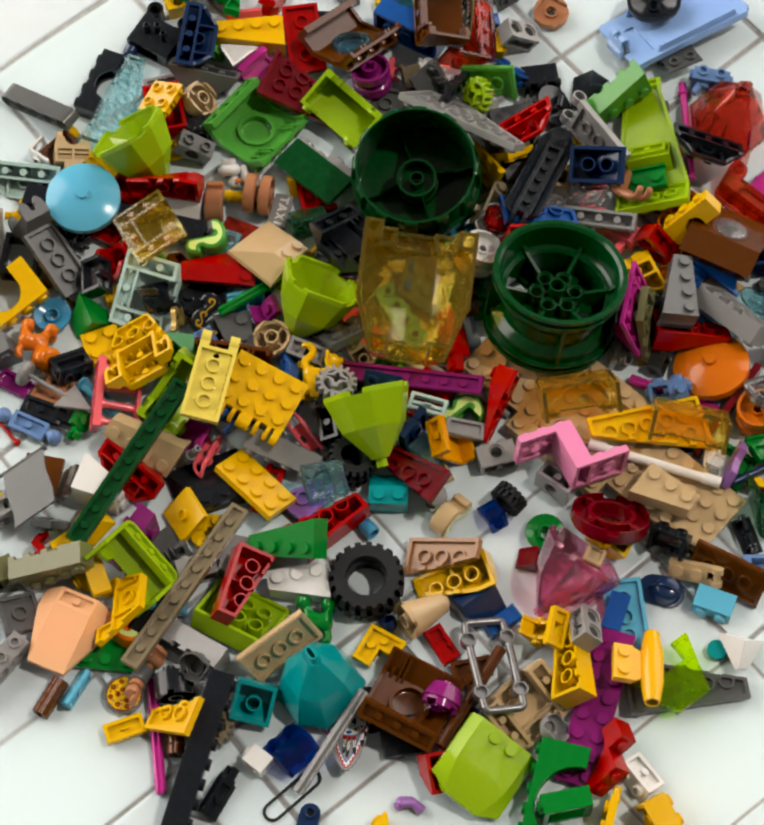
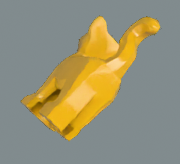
(309, 373)

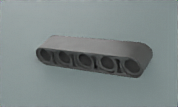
(40, 107)

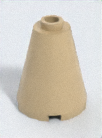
(420, 613)

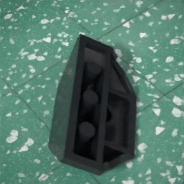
(706, 146)

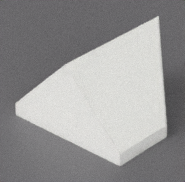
(237, 53)
(740, 649)

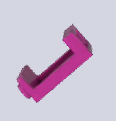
(255, 65)

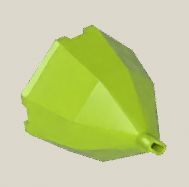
(138, 146)
(314, 296)
(371, 417)

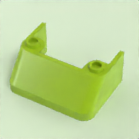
(138, 555)

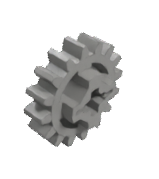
(335, 381)

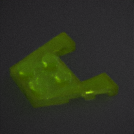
(685, 681)

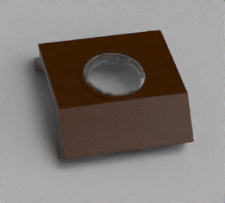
(725, 243)

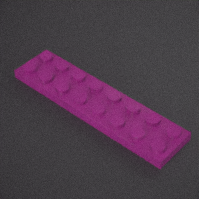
(596, 713)

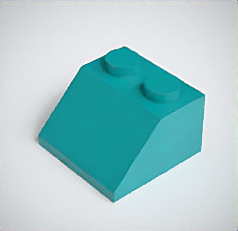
(387, 494)
(253, 701)

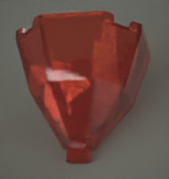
(731, 112)

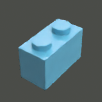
(713, 603)

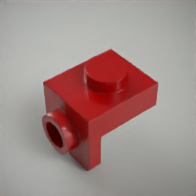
(39, 541)

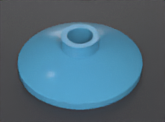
(52, 307)

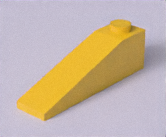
(458, 579)

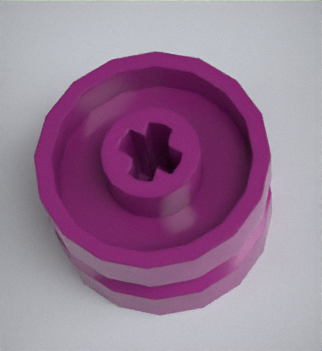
(372, 78)

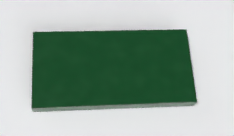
(313, 172)

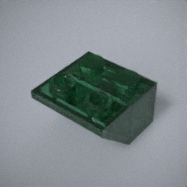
(300, 220)

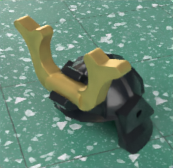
(158, 302)

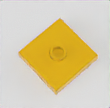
(185, 514)

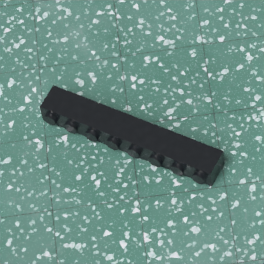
(199, 748)

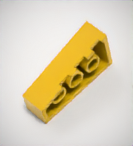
(254, 31)
(572, 675)
(659, 810)

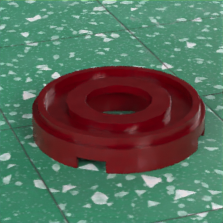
(630, 516)

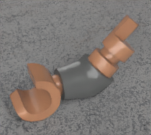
(138, 680)

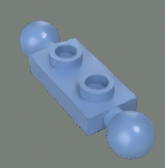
(30, 426)

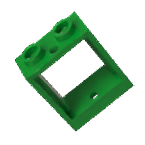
(564, 805)

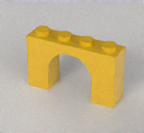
(32, 293)

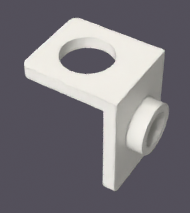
(34, 153)

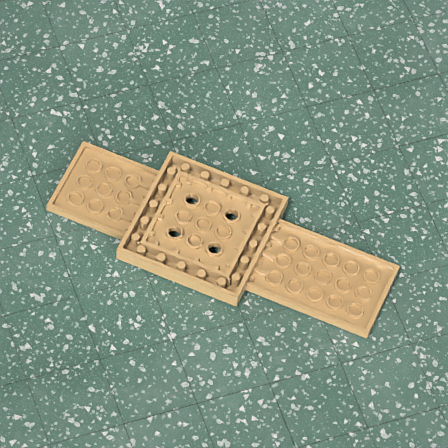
(715, 505)

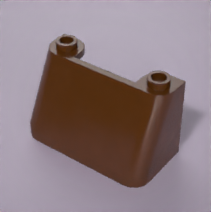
(439, 23)

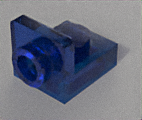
(493, 516)

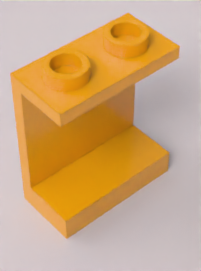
(445, 447)

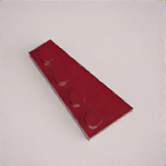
(417, 473)

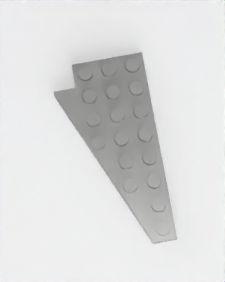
(466, 117)

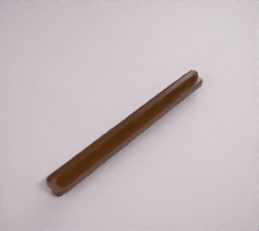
(468, 701)

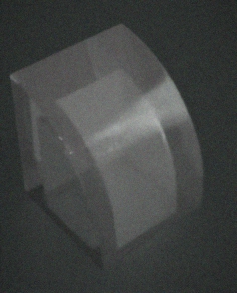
(717, 463)

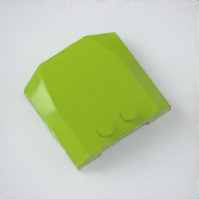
(482, 768)

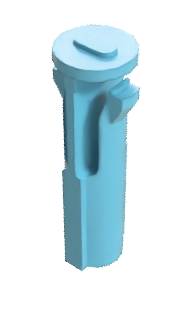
(86, 387)

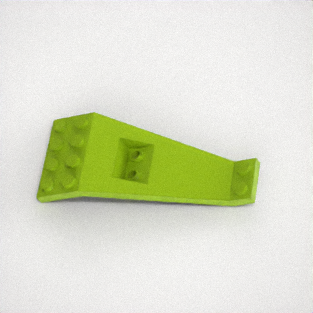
(652, 141)

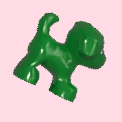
(322, 621)

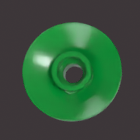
(538, 525)

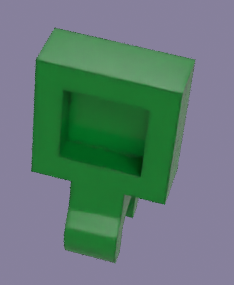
(80, 424)

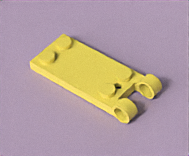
(209, 380)

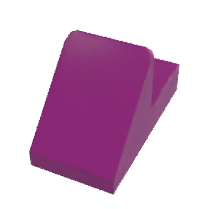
(266, 311)

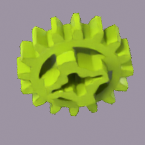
(478, 94)

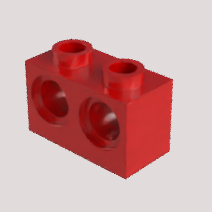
(657, 242)

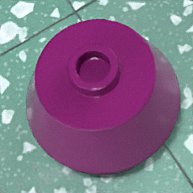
(442, 697)

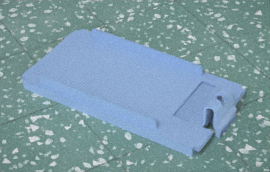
(655, 41)

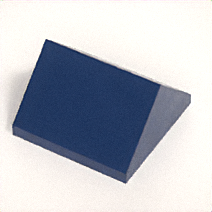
(479, 604)

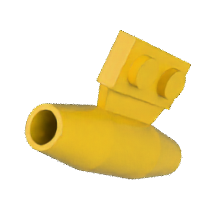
(644, 666)

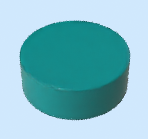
(716, 650)

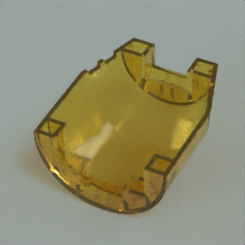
(413, 291)

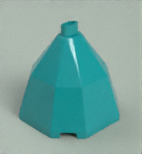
(318, 687)

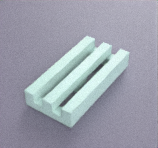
(442, 410)

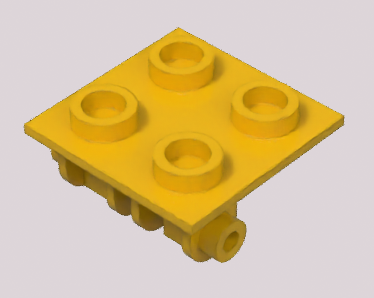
(163, 95)

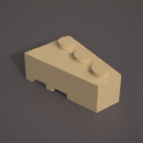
(664, 492)

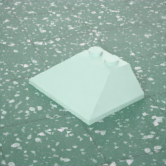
(127, 303)

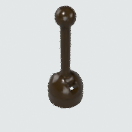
(46, 282)

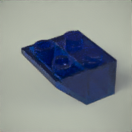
(292, 749)

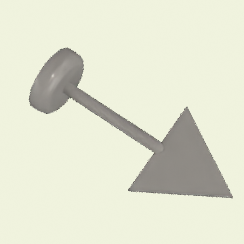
(70, 400)

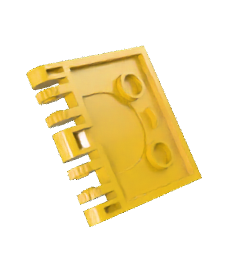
(262, 396)

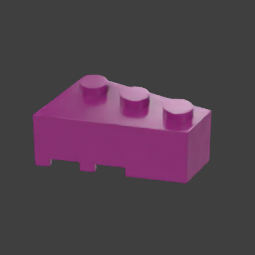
(146, 521)

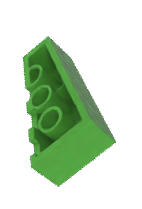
(621, 92)

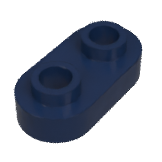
(304, 819)

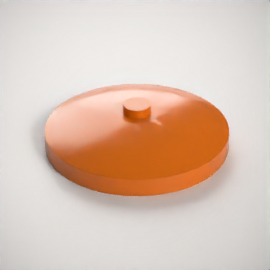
(714, 369)

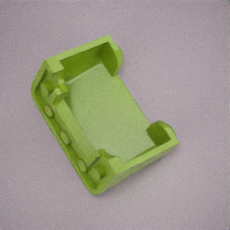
(340, 108)
(181, 369)

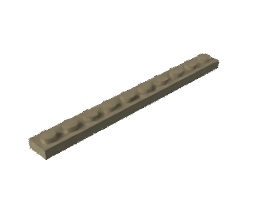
(184, 587)

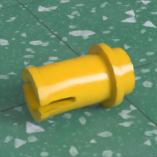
(233, 196)

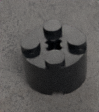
(172, 686)

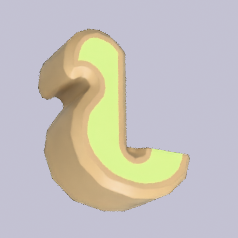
(448, 514)

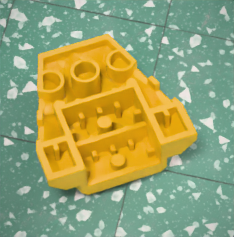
(138, 354)

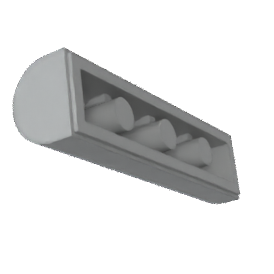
(605, 219)

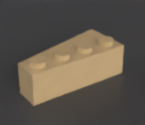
(163, 454)

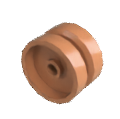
(258, 194)

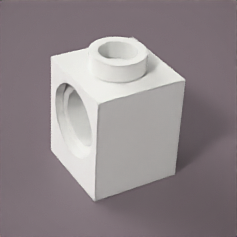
(257, 760)

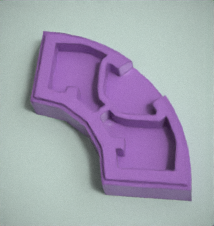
(734, 464)

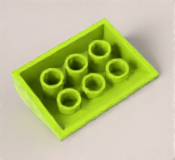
(251, 623)

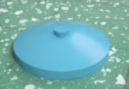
(83, 198)

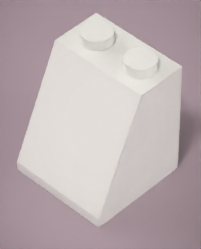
(88, 479)

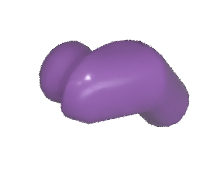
(409, 801)

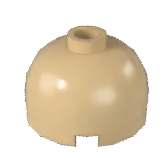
(199, 99)
(272, 335)

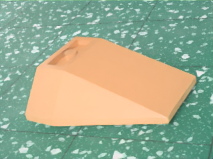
(65, 629)

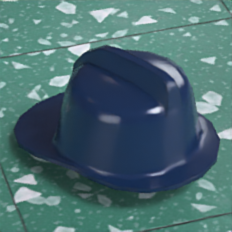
(662, 590)

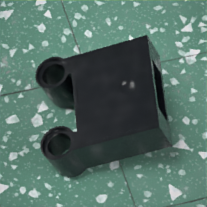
(155, 37)

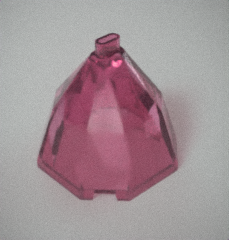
(564, 577)

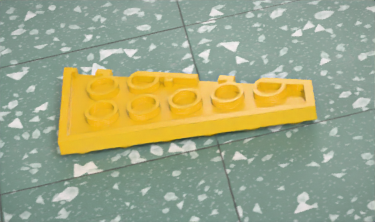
(632, 427)

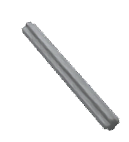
(330, 742)

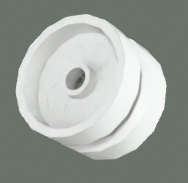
(486, 252)

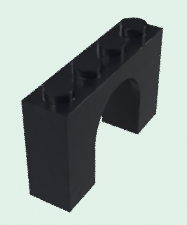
(499, 115)

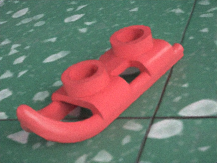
(303, 429)
(205, 461)

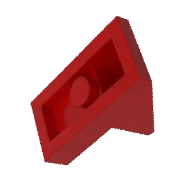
(271, 7)

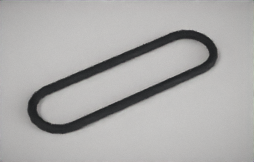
(295, 803)

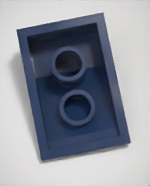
(596, 165)

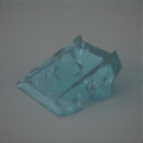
(324, 481)

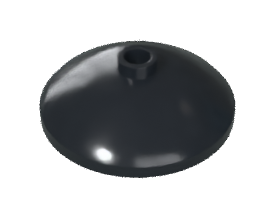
(653, 10)

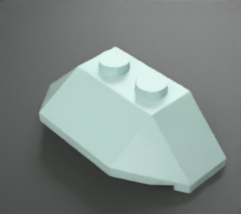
(16, 175)

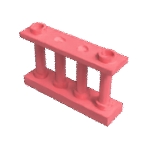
(99, 403)

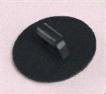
(558, 101)

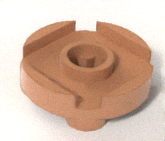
(550, 22)

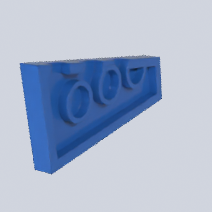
(548, 213)

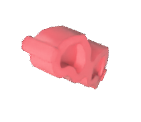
(392, 61)

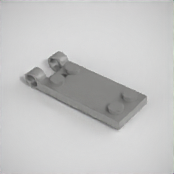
(593, 129)

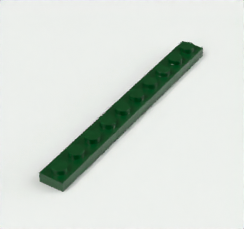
(128, 462)

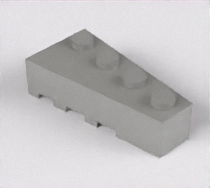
(284, 452)

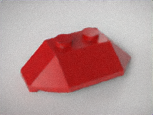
(528, 122)
(145, 481)

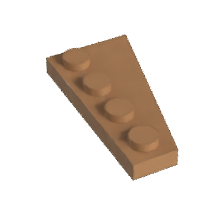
(439, 553)

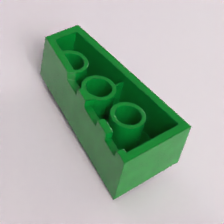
(296, 540)

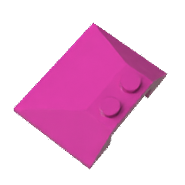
(625, 326)

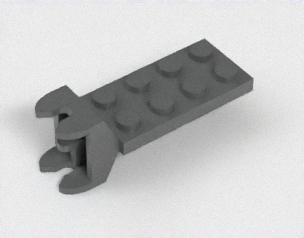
(48, 247)

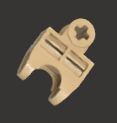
(70, 154)

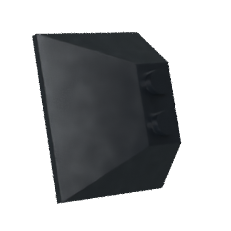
(340, 237)
(211, 489)

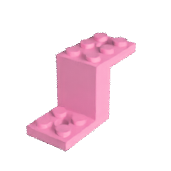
(570, 454)

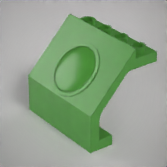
(252, 126)

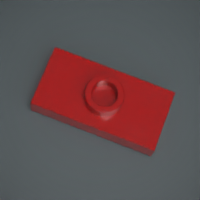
(441, 645)

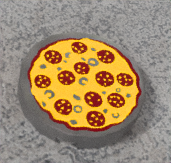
(115, 696)

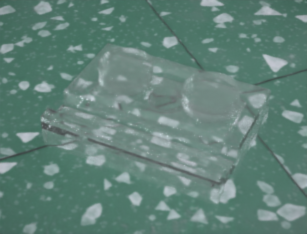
(590, 196)

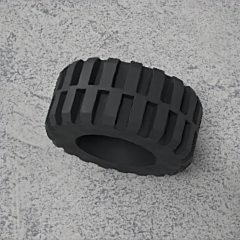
(366, 557)

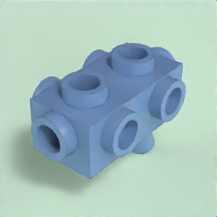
(705, 77)
(674, 388)

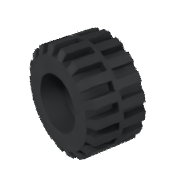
(357, 474)

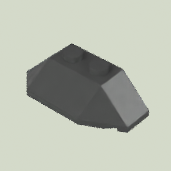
(216, 76)

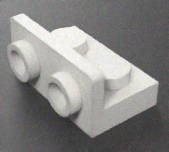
(642, 777)

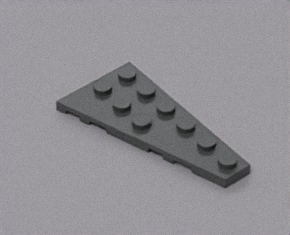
(722, 687)

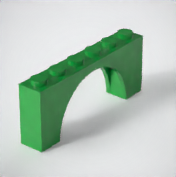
(552, 759)

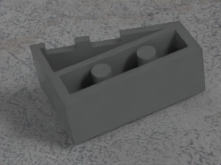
(235, 325)

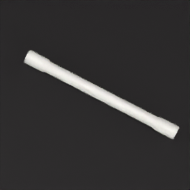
(704, 478)

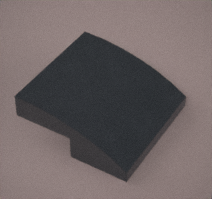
(395, 747)

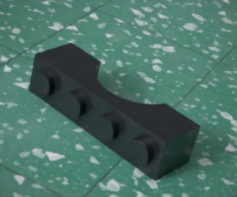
(105, 69)

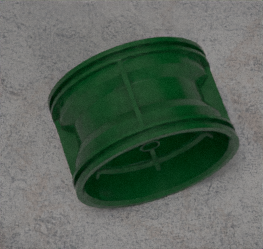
(543, 322)

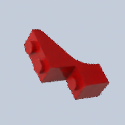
(611, 765)

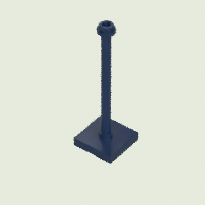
(413, 427)

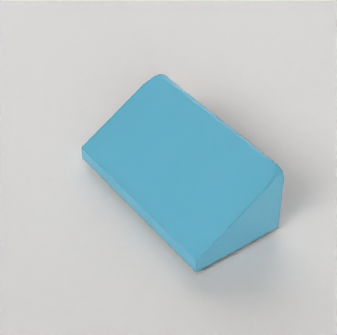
(76, 689)

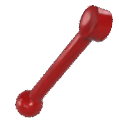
(16, 442)

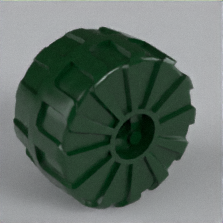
(410, 147)

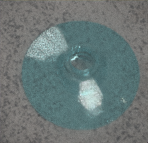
(753, 299)

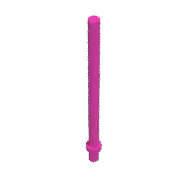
(683, 94)

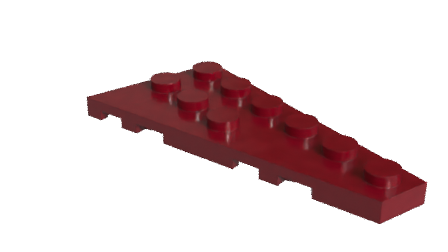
(286, 86)

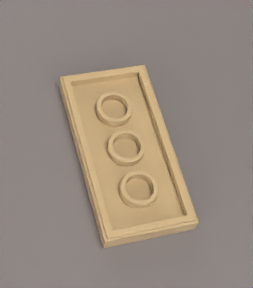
(273, 648)

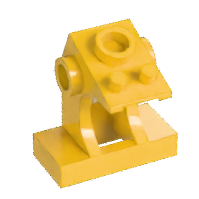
(540, 630)

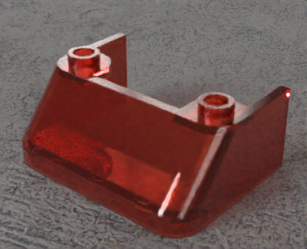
(482, 44)
(739, 195)

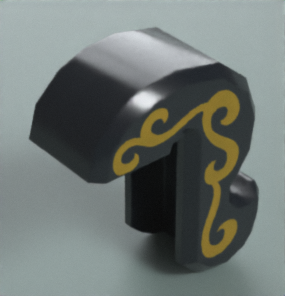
(201, 314)

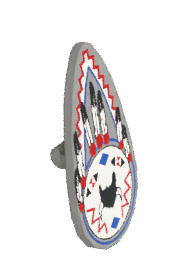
(351, 743)

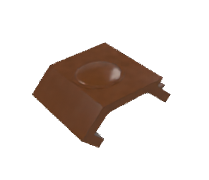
(400, 693)

